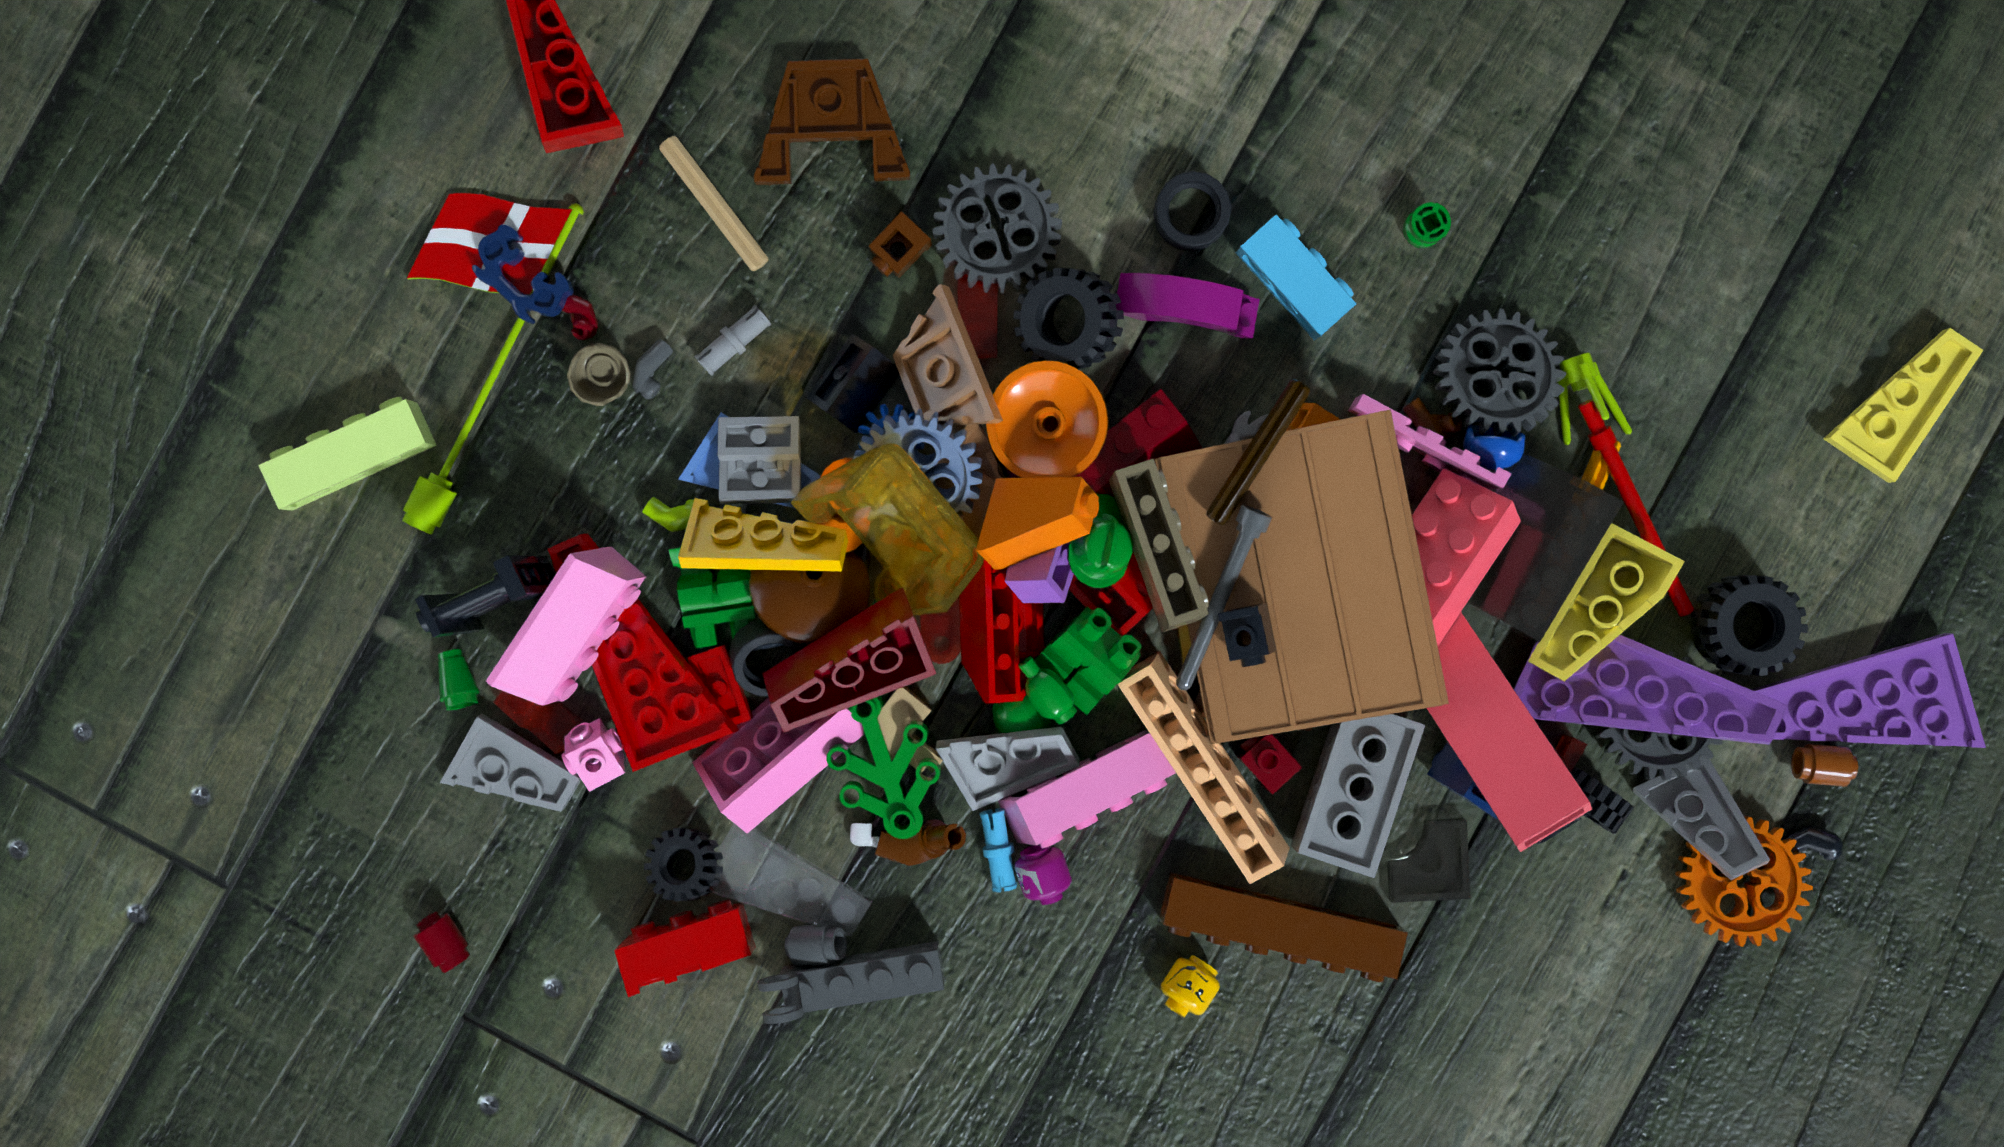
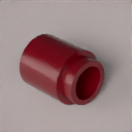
(441, 941)

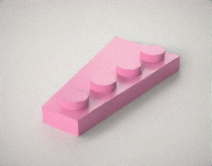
(1432, 447)

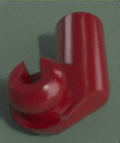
(582, 317)

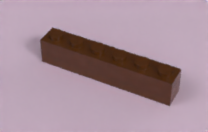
(1283, 926)

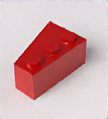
(684, 945)

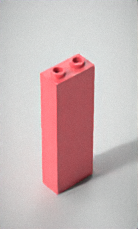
(1502, 743)

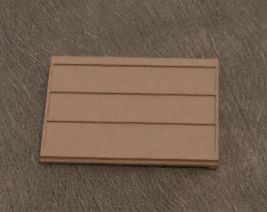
(1335, 579)

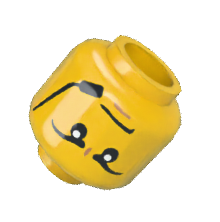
(1190, 986)

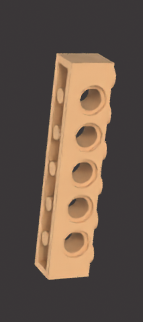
(1204, 768)

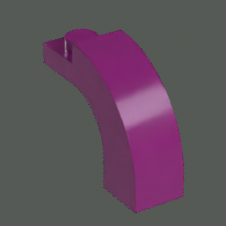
(1187, 302)

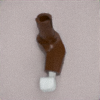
(927, 844)

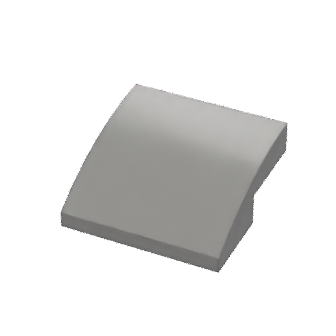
(759, 459)

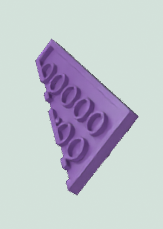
(1883, 698)

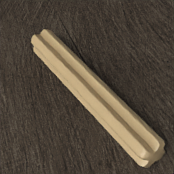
(713, 203)

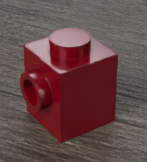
(1267, 761)

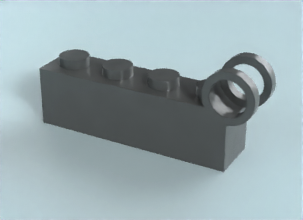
(855, 980)

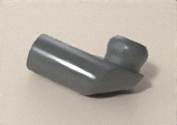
(646, 366)

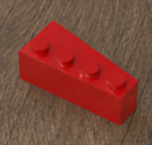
(561, 85)

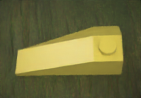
(1611, 593)

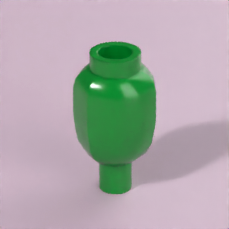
(1047, 692)

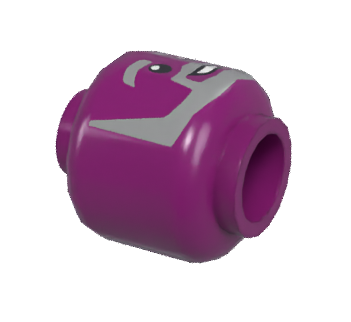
(1043, 873)

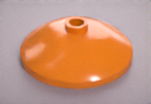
(1028, 400)

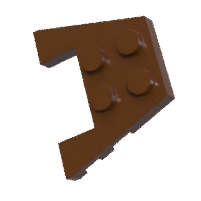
(829, 104)

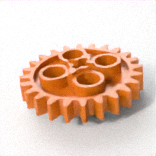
(1780, 874)

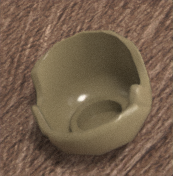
(598, 374)

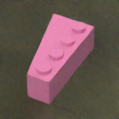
(1087, 790)

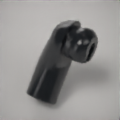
(1817, 839)

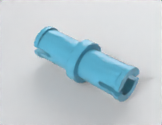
(998, 850)

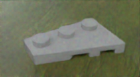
(509, 765)
(1706, 817)

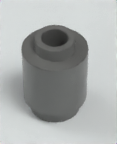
(815, 945)

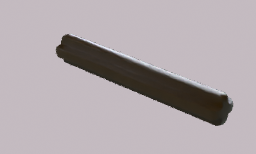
(1258, 451)

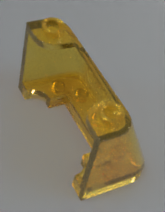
(902, 525)

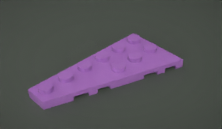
(1650, 692)

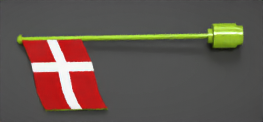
(449, 257)

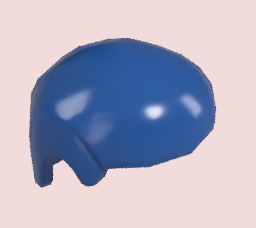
(1494, 450)

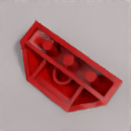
(997, 635)

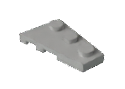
(1006, 763)

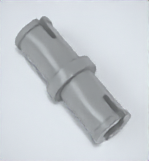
(733, 340)

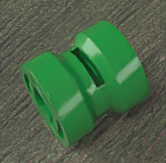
(1422, 232)

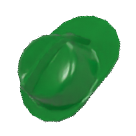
(1105, 552)

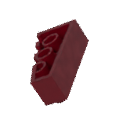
(851, 664)

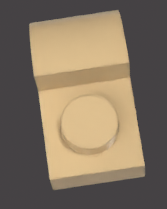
(896, 714)

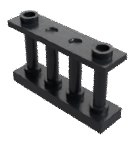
(515, 580)

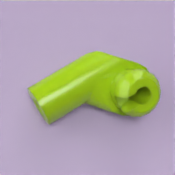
(673, 518)

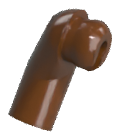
(1441, 424)

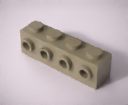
(1158, 545)

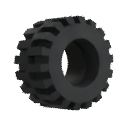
(1038, 313)
(1779, 632)

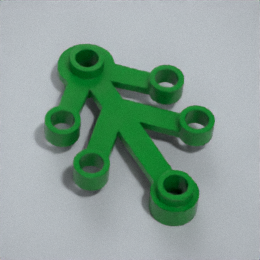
(886, 773)

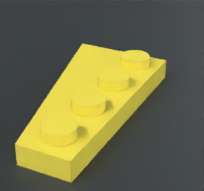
(1903, 410)

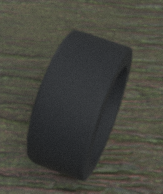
(1197, 181)
(746, 640)

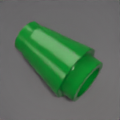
(456, 681)

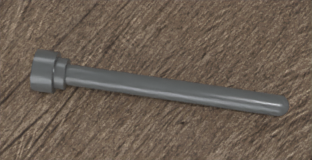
(1250, 526)

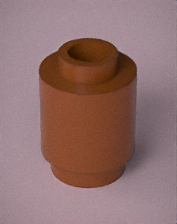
(1824, 765)

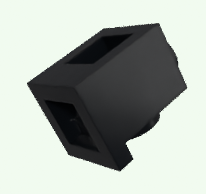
(1257, 622)

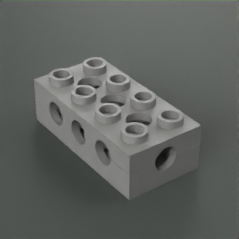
(1371, 809)

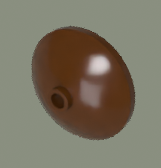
(806, 607)

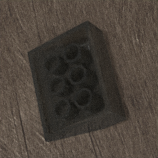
(1547, 551)

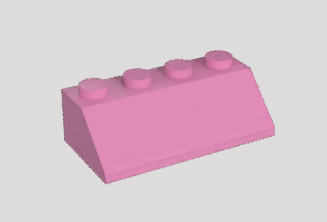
(568, 626)
(764, 766)

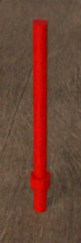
(1603, 440)

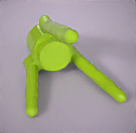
(1582, 374)

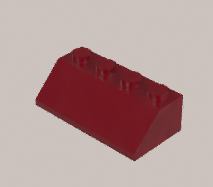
(1144, 434)

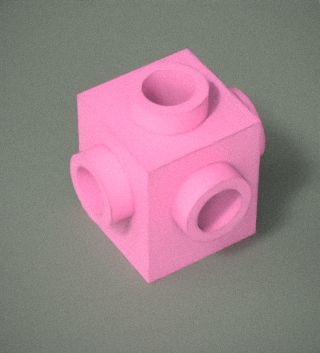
(593, 753)

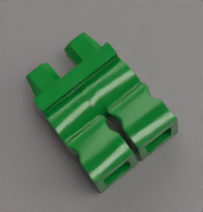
(711, 601)
(1098, 649)

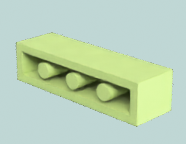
(347, 454)

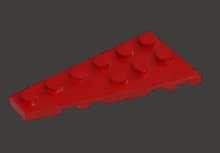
(649, 684)

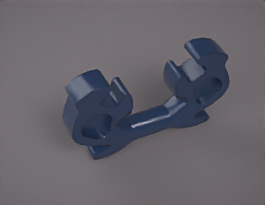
(497, 251)

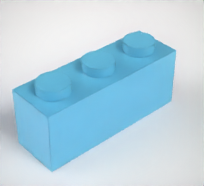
(1296, 276)

